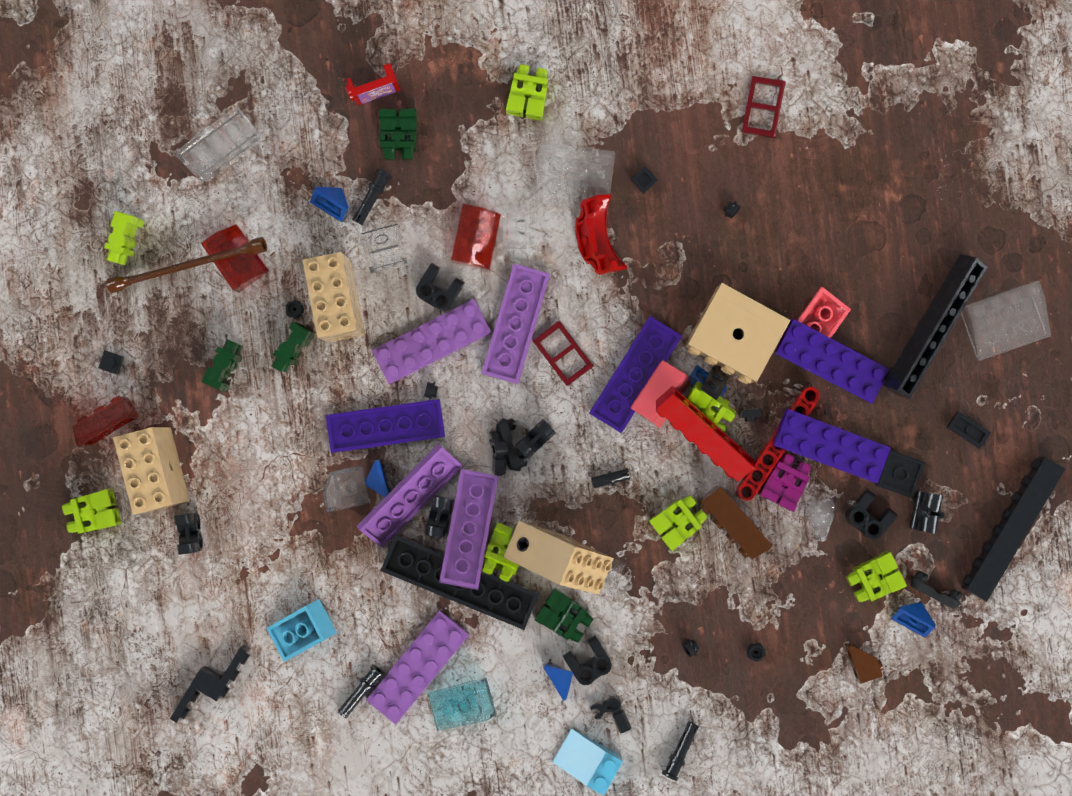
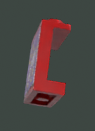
(374, 89)

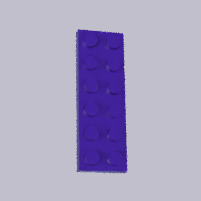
(649, 348)
(831, 361)
(385, 425)
(831, 446)

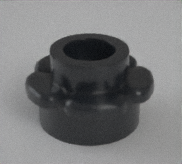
(731, 209)
(299, 309)
(431, 390)
(690, 647)
(756, 657)

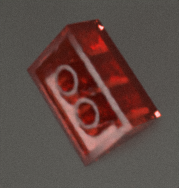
(476, 237)
(237, 270)
(104, 421)

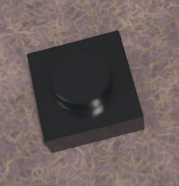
(644, 180)
(111, 362)
(750, 415)

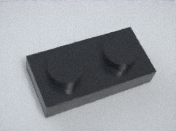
(714, 383)
(968, 430)

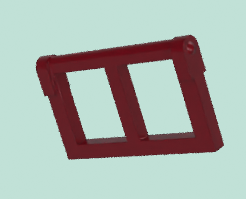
(765, 81)
(558, 325)

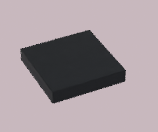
(901, 474)

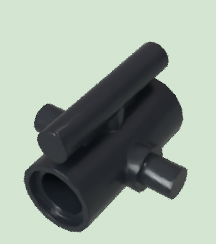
(926, 512)

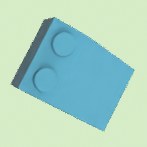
(301, 630)
(588, 761)

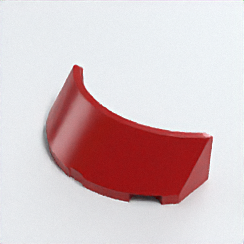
(593, 236)

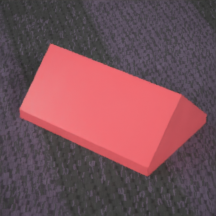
(824, 313)
(659, 383)

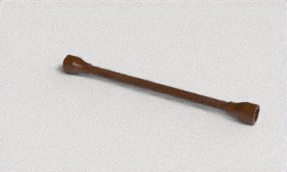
(254, 246)

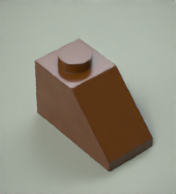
(865, 666)

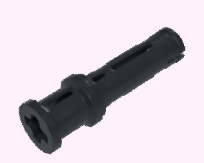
(376, 188)
(366, 684)
(677, 758)

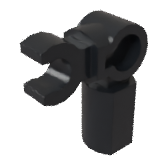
(499, 450)
(613, 705)

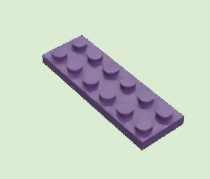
(515, 323)
(431, 341)
(409, 496)
(469, 529)
(417, 667)

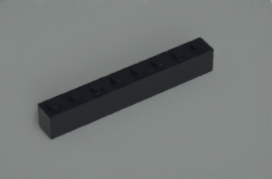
(935, 326)
(1012, 528)

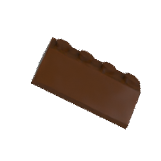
(735, 523)

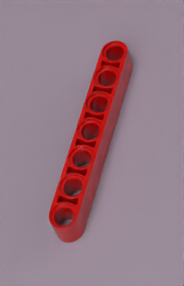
(769, 449)

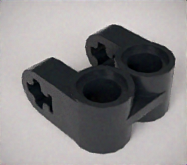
(436, 292)
(535, 439)
(438, 516)
(866, 520)
(190, 536)
(590, 665)

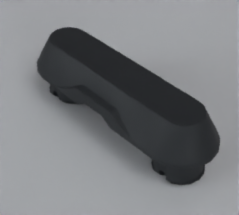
(513, 460)
(951, 600)

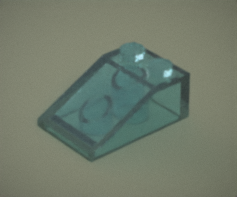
(462, 704)

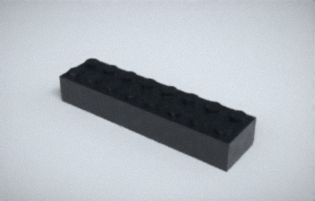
(495, 597)

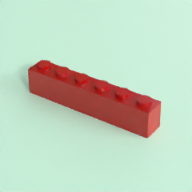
(704, 433)

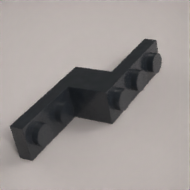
(211, 684)

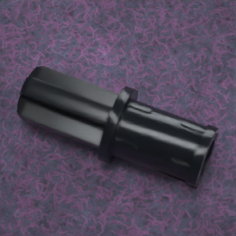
(610, 478)

